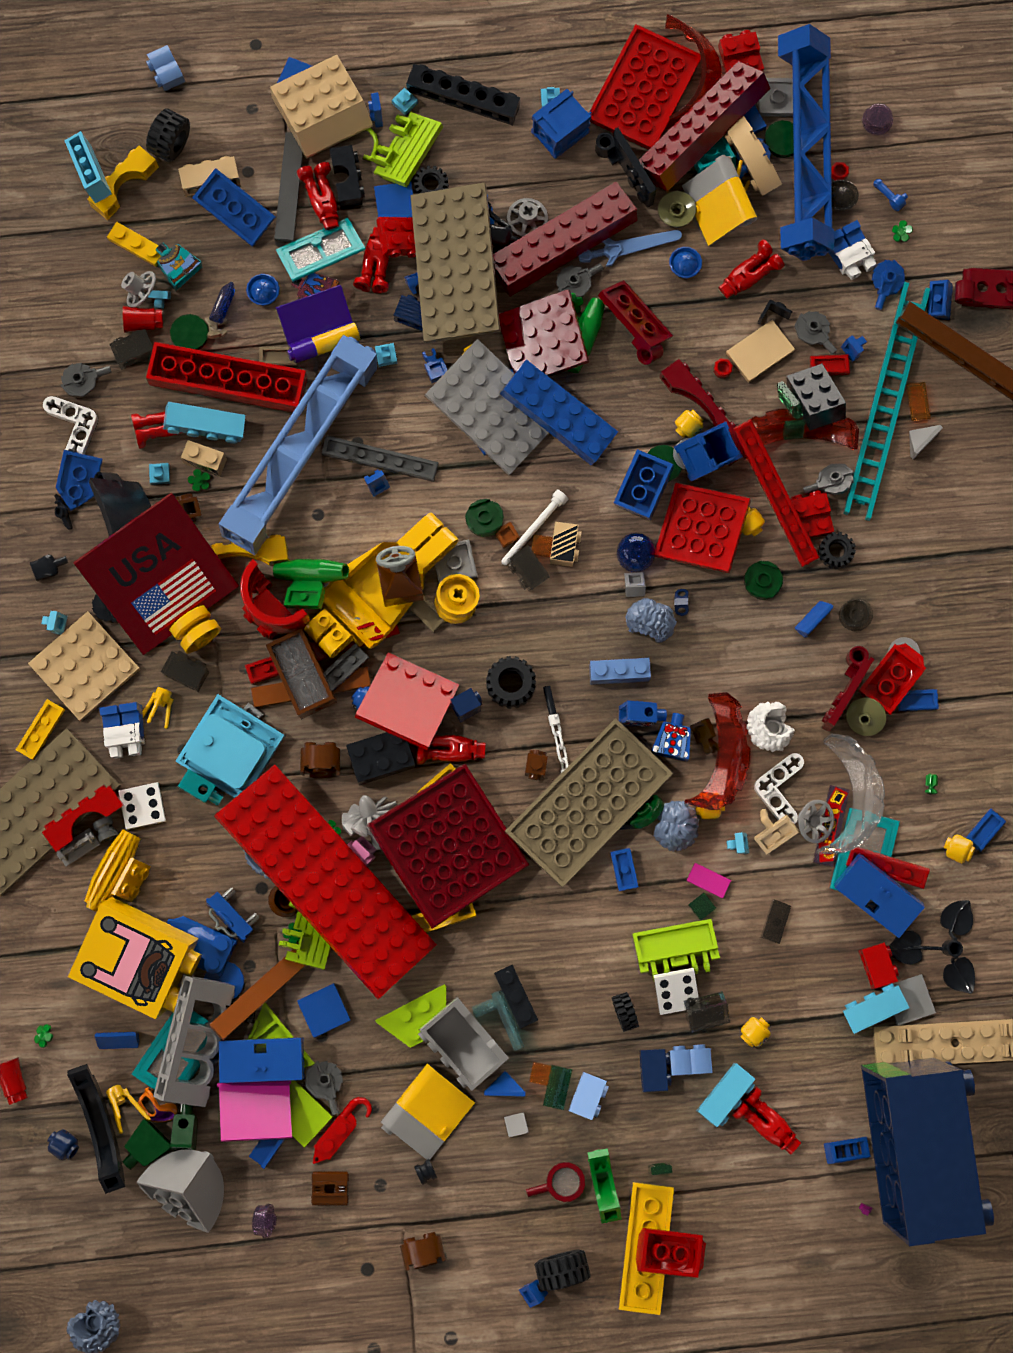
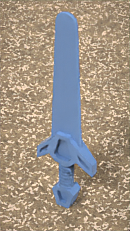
(614, 249)

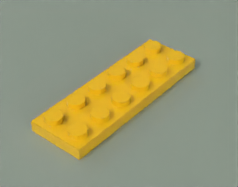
(648, 1209)

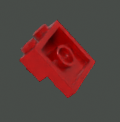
(740, 48)
(397, 236)
(814, 513)

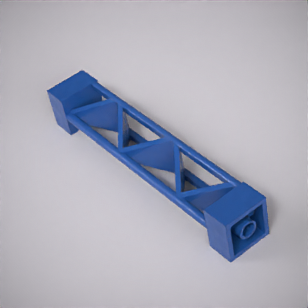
(808, 53)

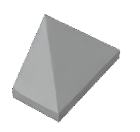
(921, 438)

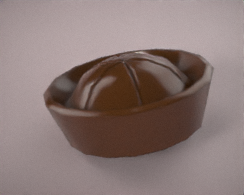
(280, 904)

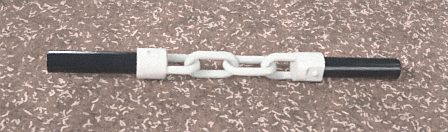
(555, 721)

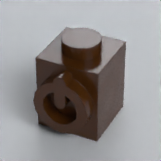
(190, 505)
(536, 764)

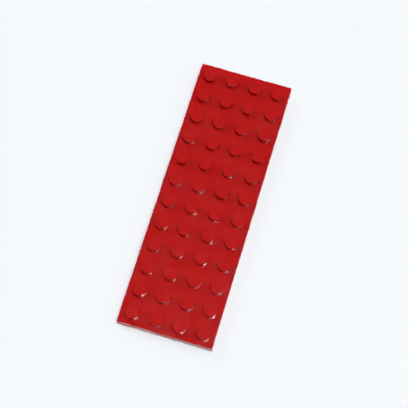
(325, 881)

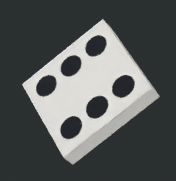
(142, 806)
(674, 988)

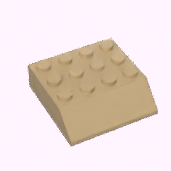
(321, 106)

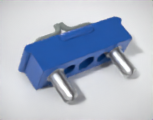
(229, 916)

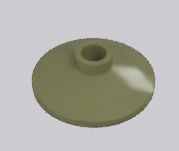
(676, 201)
(870, 708)

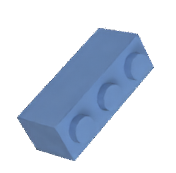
(619, 671)

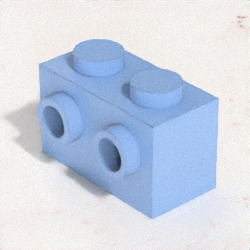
(588, 1095)

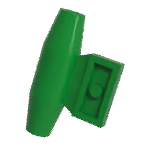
(590, 324)
(308, 579)

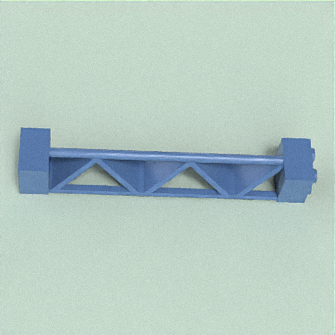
(247, 516)

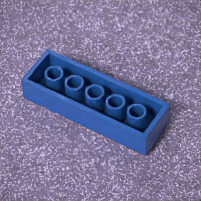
(558, 412)

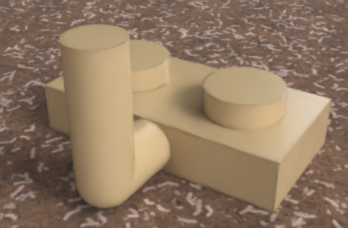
(775, 833)

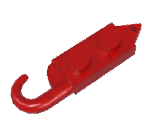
(339, 1130)

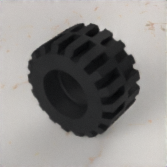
(168, 135)
(516, 666)
(562, 1270)

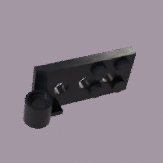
(621, 152)

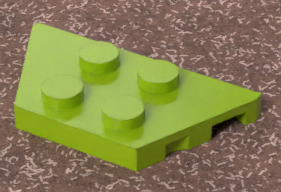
(409, 1018)
(270, 1026)

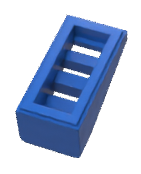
(834, 1152)

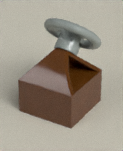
(399, 576)

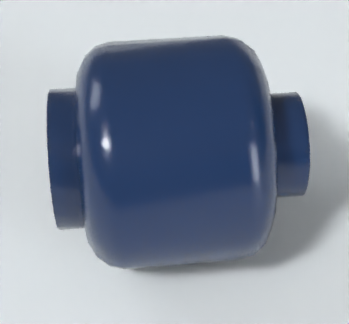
(63, 1145)

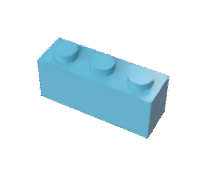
(875, 1008)
(726, 1095)

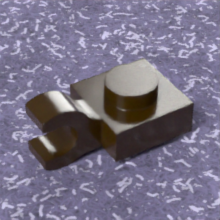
(703, 733)

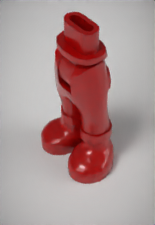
(325, 205)
(371, 255)
(742, 278)
(143, 435)
(459, 750)
(776, 1130)

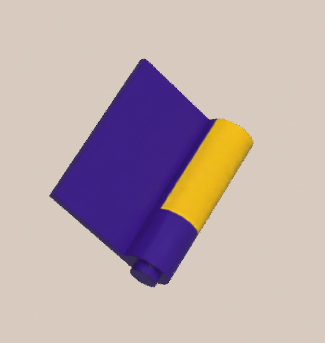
(316, 323)

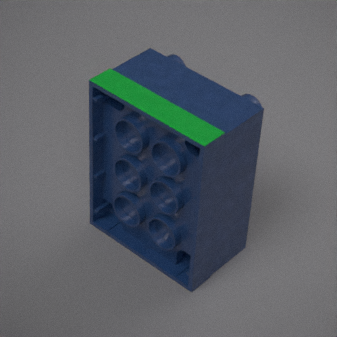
(925, 1150)

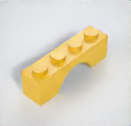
(136, 166)

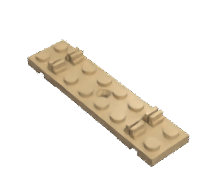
(977, 1042)

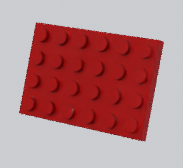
(644, 87)

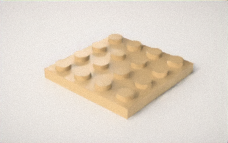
(84, 666)

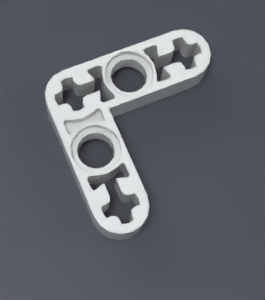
(77, 419)
(774, 792)

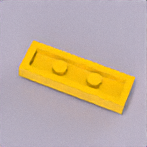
(134, 243)
(40, 729)

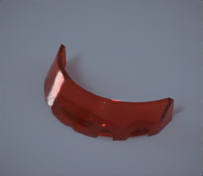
(710, 64)
(772, 424)
(732, 757)

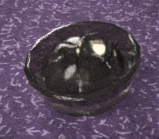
(844, 195)
(856, 614)

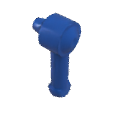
(896, 201)

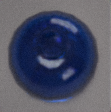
(635, 552)

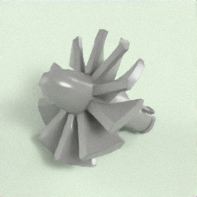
(359, 816)

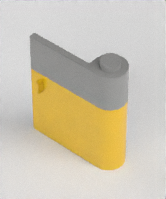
(720, 200)
(427, 1112)

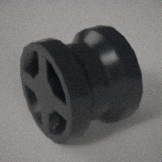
(425, 1172)

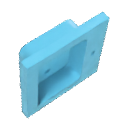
(228, 750)

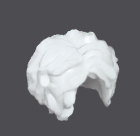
(768, 726)

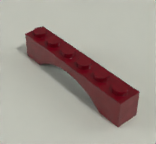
(681, 381)

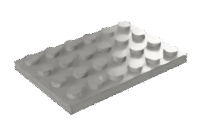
(474, 404)

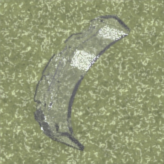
(867, 794)

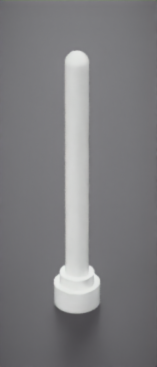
(558, 499)

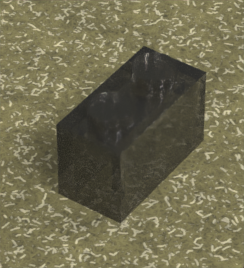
(132, 349)
(527, 568)
(185, 671)
(706, 1011)

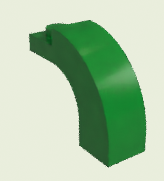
(604, 1185)

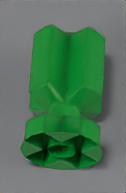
(931, 782)

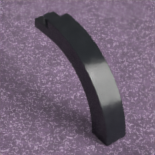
(100, 1128)

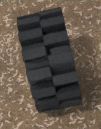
(430, 174)
(845, 542)
(625, 1011)

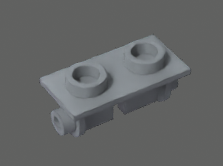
(78, 847)

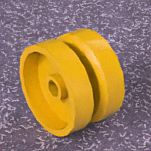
(456, 598)
(195, 629)

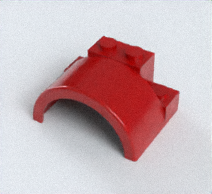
(265, 608)

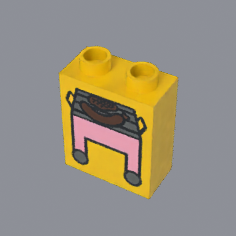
(135, 958)

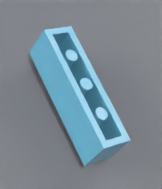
(88, 167)
(204, 422)

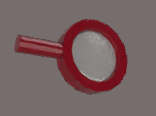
(564, 1182)

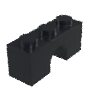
(344, 162)
(516, 996)

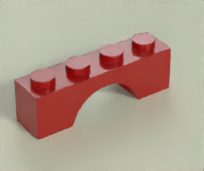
(61, 832)

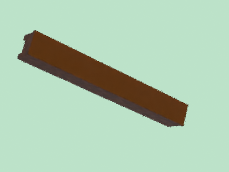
(957, 348)

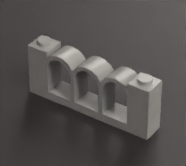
(192, 1091)

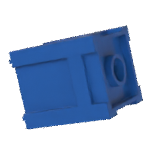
(561, 123)
(708, 451)

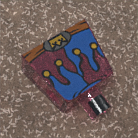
(313, 284)

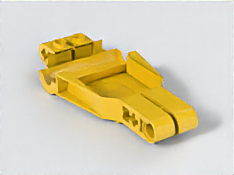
(362, 594)

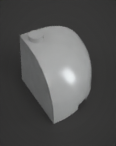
(187, 1186)

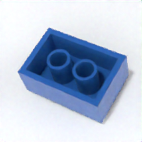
(644, 485)

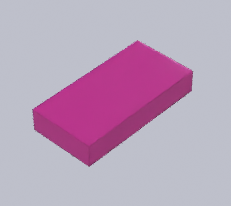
(708, 880)

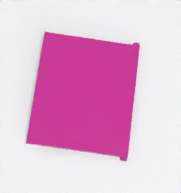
(255, 1110)

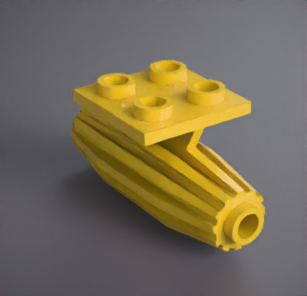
(117, 872)

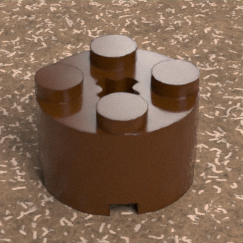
(320, 760)
(423, 1251)

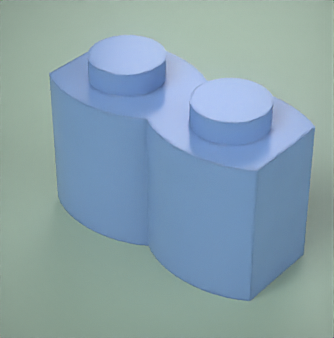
(165, 67)
(690, 1061)

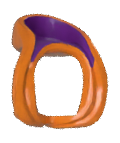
(162, 1112)

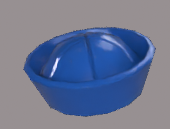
(685, 262)
(262, 289)

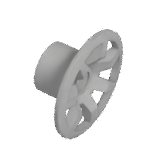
(526, 214)
(136, 285)
(812, 821)

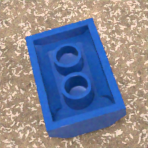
(213, 945)

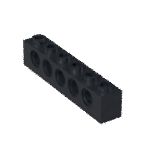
(468, 102)

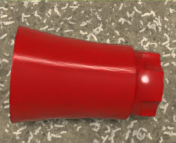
(141, 319)
(12, 1081)

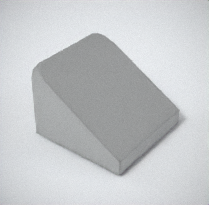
(634, 584)
(516, 1124)

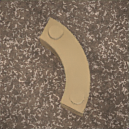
(751, 152)

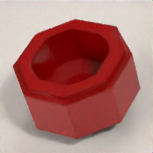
(839, 171)
(722, 368)

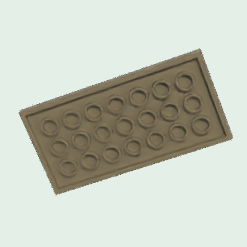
(455, 263)
(39, 794)
(588, 802)

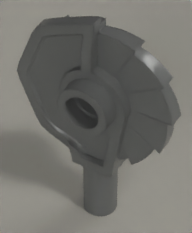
(577, 279)
(814, 329)
(80, 379)
(832, 480)
(324, 1081)

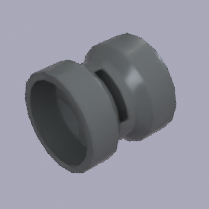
(105, 829)

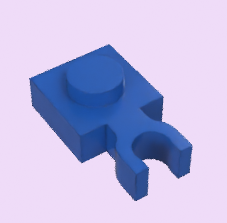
(434, 367)

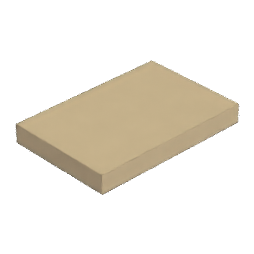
(760, 351)

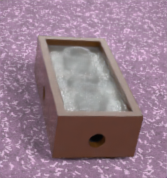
(301, 673)

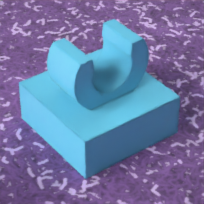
(548, 94)
(404, 101)
(159, 297)
(386, 354)
(159, 473)
(55, 622)
(740, 843)

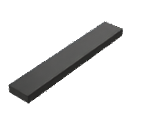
(288, 190)
(380, 458)

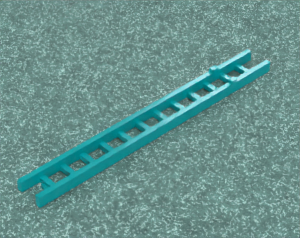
(875, 407)

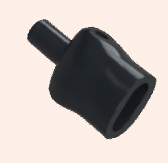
(47, 566)

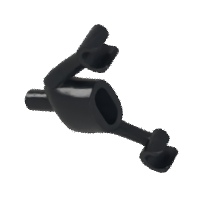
(501, 234)

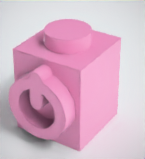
(363, 850)

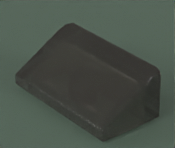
(775, 921)

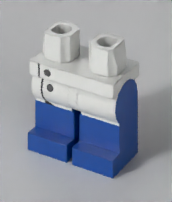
(852, 250)
(123, 729)

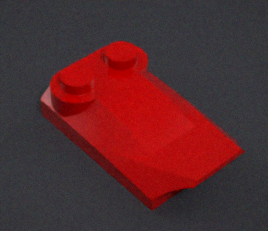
(894, 676)
(670, 1252)

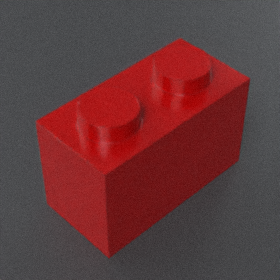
(879, 965)

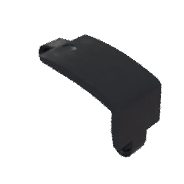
(118, 499)

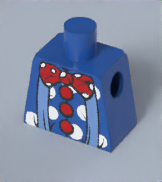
(633, 713)
(673, 739)

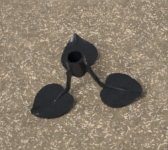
(959, 920)

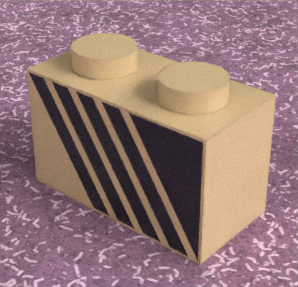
(203, 458)
(564, 544)

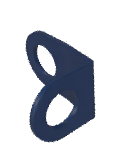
(681, 602)

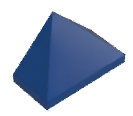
(504, 1086)

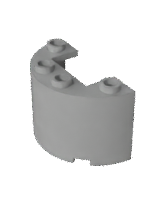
(463, 1044)

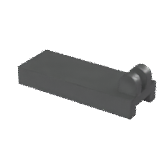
(345, 666)

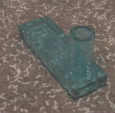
(499, 1003)

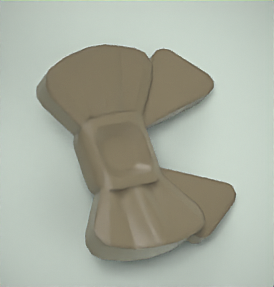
(214, 332)

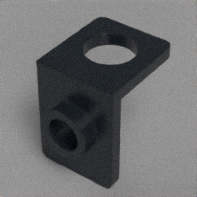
(776, 307)

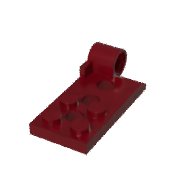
(969, 295)
(646, 342)
(856, 672)

